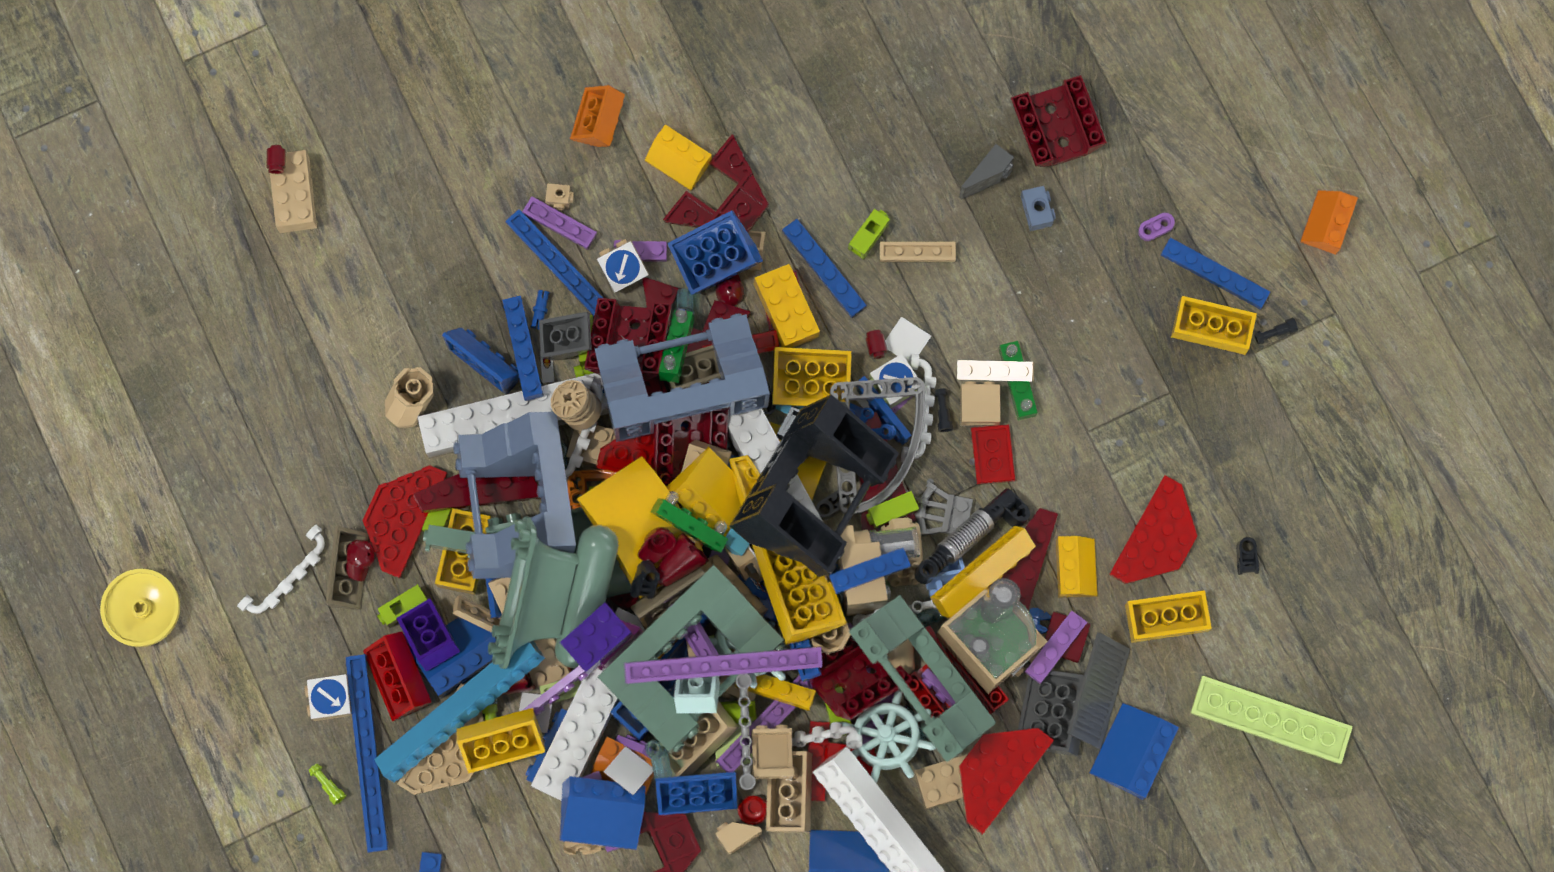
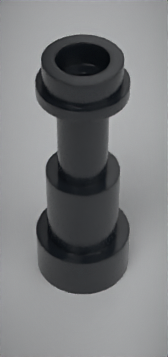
(1289, 326)
(944, 424)

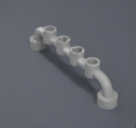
(747, 780)

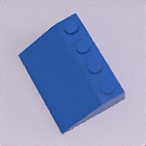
(714, 252)
(481, 359)
(466, 664)
(1134, 750)
(696, 793)
(600, 813)
(842, 853)

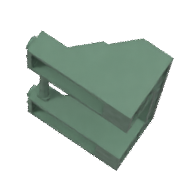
(728, 612)
(960, 722)

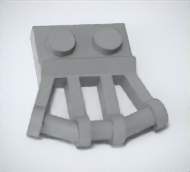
(956, 511)

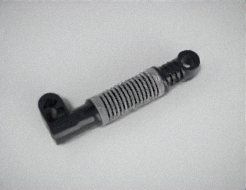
(967, 535)

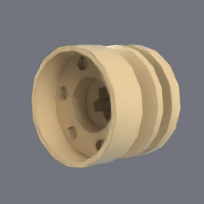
(576, 405)

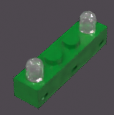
(674, 357)
(1019, 390)
(689, 525)

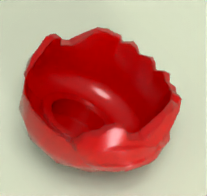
(753, 810)

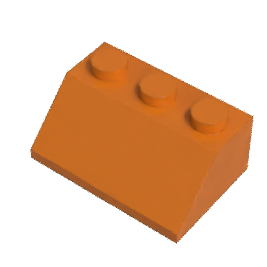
(597, 116)
(1329, 220)
(608, 752)

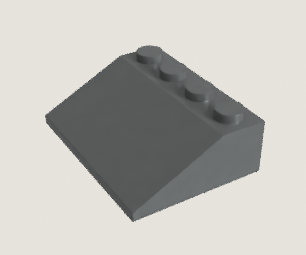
(1051, 709)

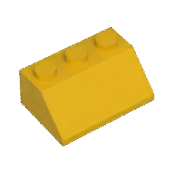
(678, 157)
(1076, 566)

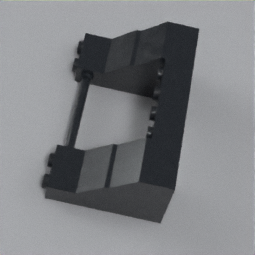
(778, 520)

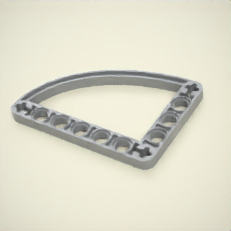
(914, 443)

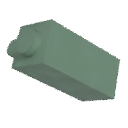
(446, 539)

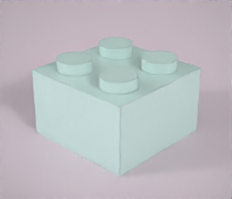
(697, 695)

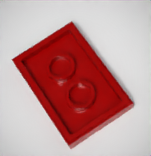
(992, 454)

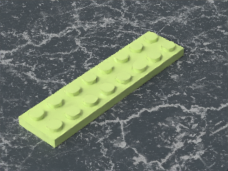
(1271, 719)

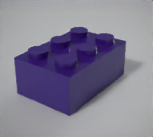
(428, 634)
(596, 638)

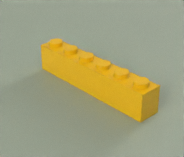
(983, 571)

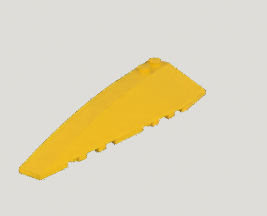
(800, 599)

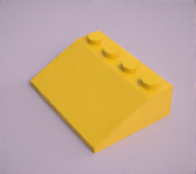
(808, 374)
(708, 489)

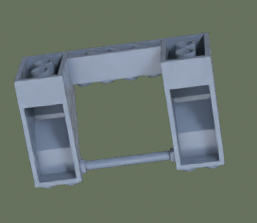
(740, 387)
(516, 449)

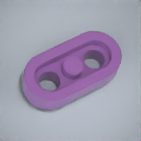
(1155, 226)

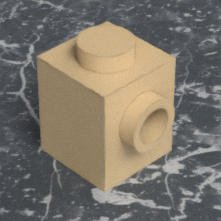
(559, 196)

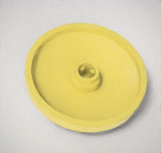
(140, 607)

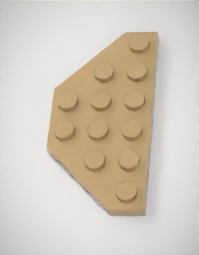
(440, 768)

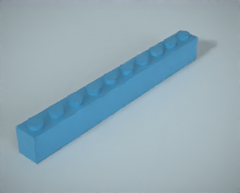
(456, 712)

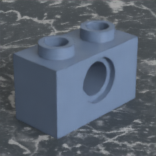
(1037, 219)

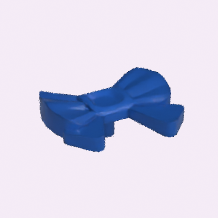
(1037, 615)

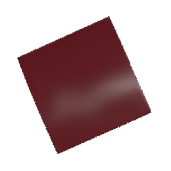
(1075, 650)

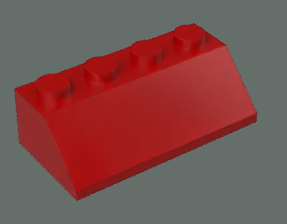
(397, 675)

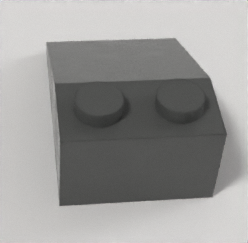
(989, 172)
(565, 336)

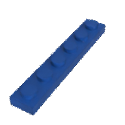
(824, 268)
(1215, 273)
(522, 348)

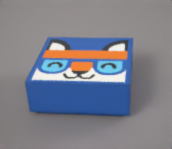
(756, 588)

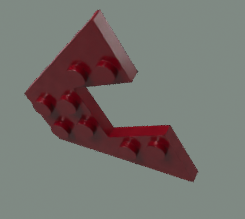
(745, 199)
(661, 292)
(673, 840)

